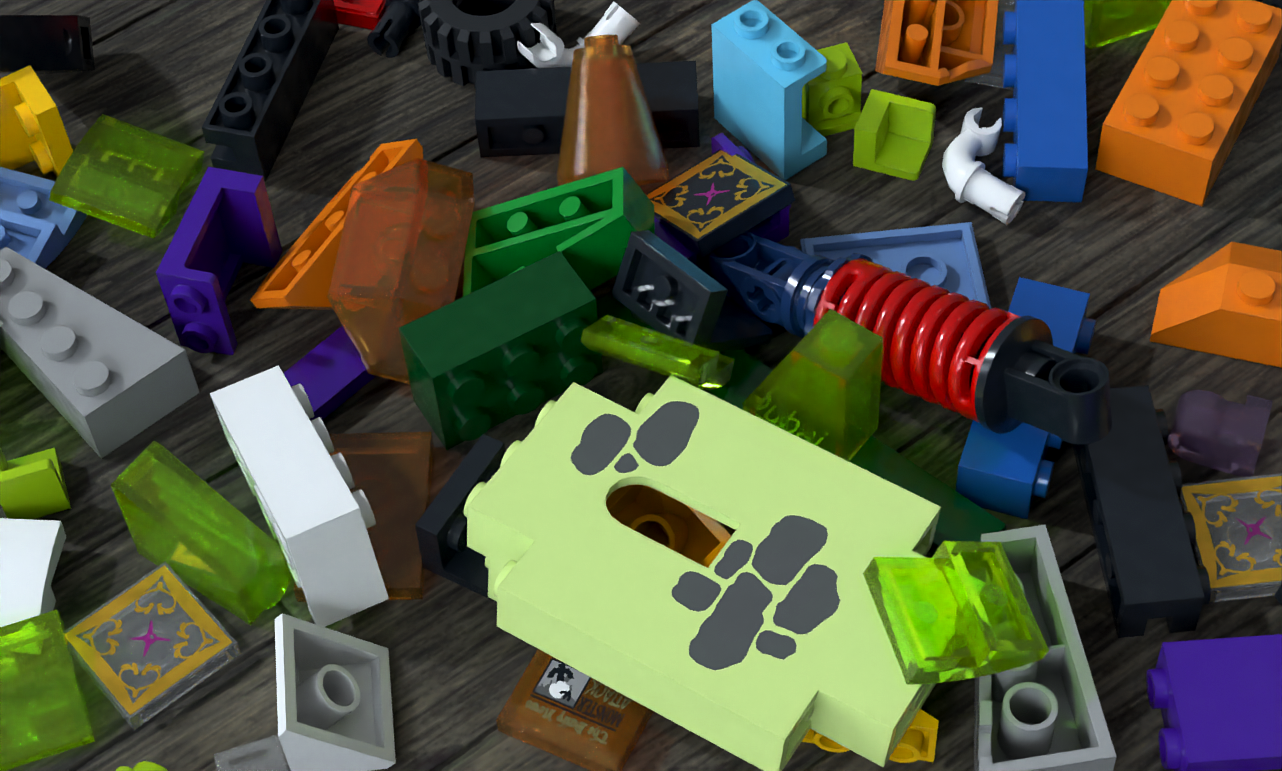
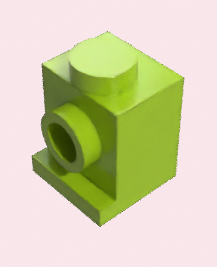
(834, 98)

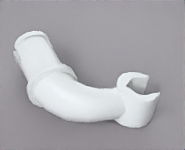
(551, 50)
(970, 179)

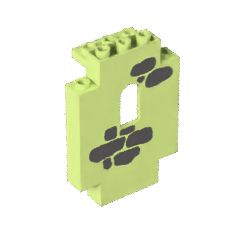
(733, 651)

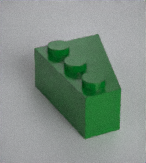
(580, 219)

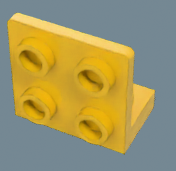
(30, 124)

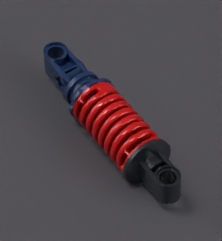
(934, 340)

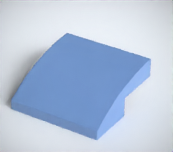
(31, 221)

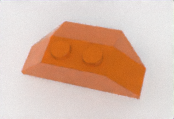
(937, 39)
(306, 269)
(1226, 306)

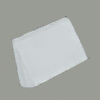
(332, 699)

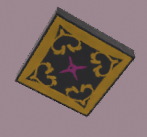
(718, 201)

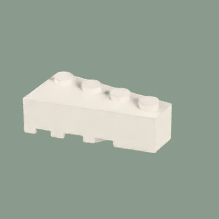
(303, 493)

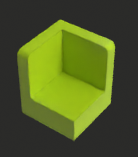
(894, 135)
(32, 485)

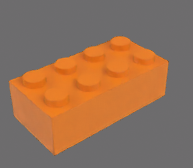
(1190, 95)

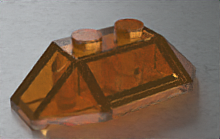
(399, 256)

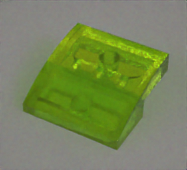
(127, 176)
(658, 352)
(955, 613)
(39, 693)

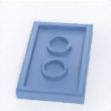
(934, 254)

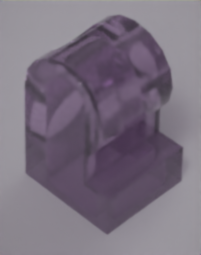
(1219, 431)

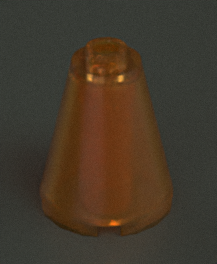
(608, 117)

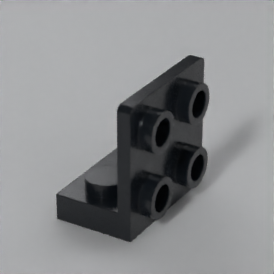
(682, 299)
(444, 527)

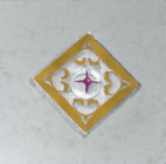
(1238, 534)
(150, 645)

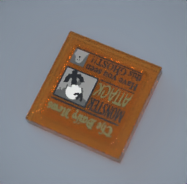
(573, 715)

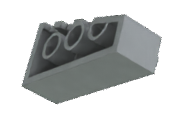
(88, 357)
(1049, 709)

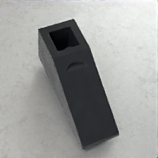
(46, 43)

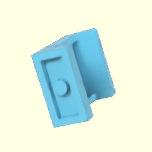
(760, 85)

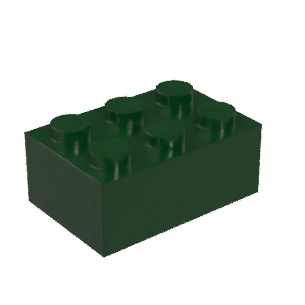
(501, 350)

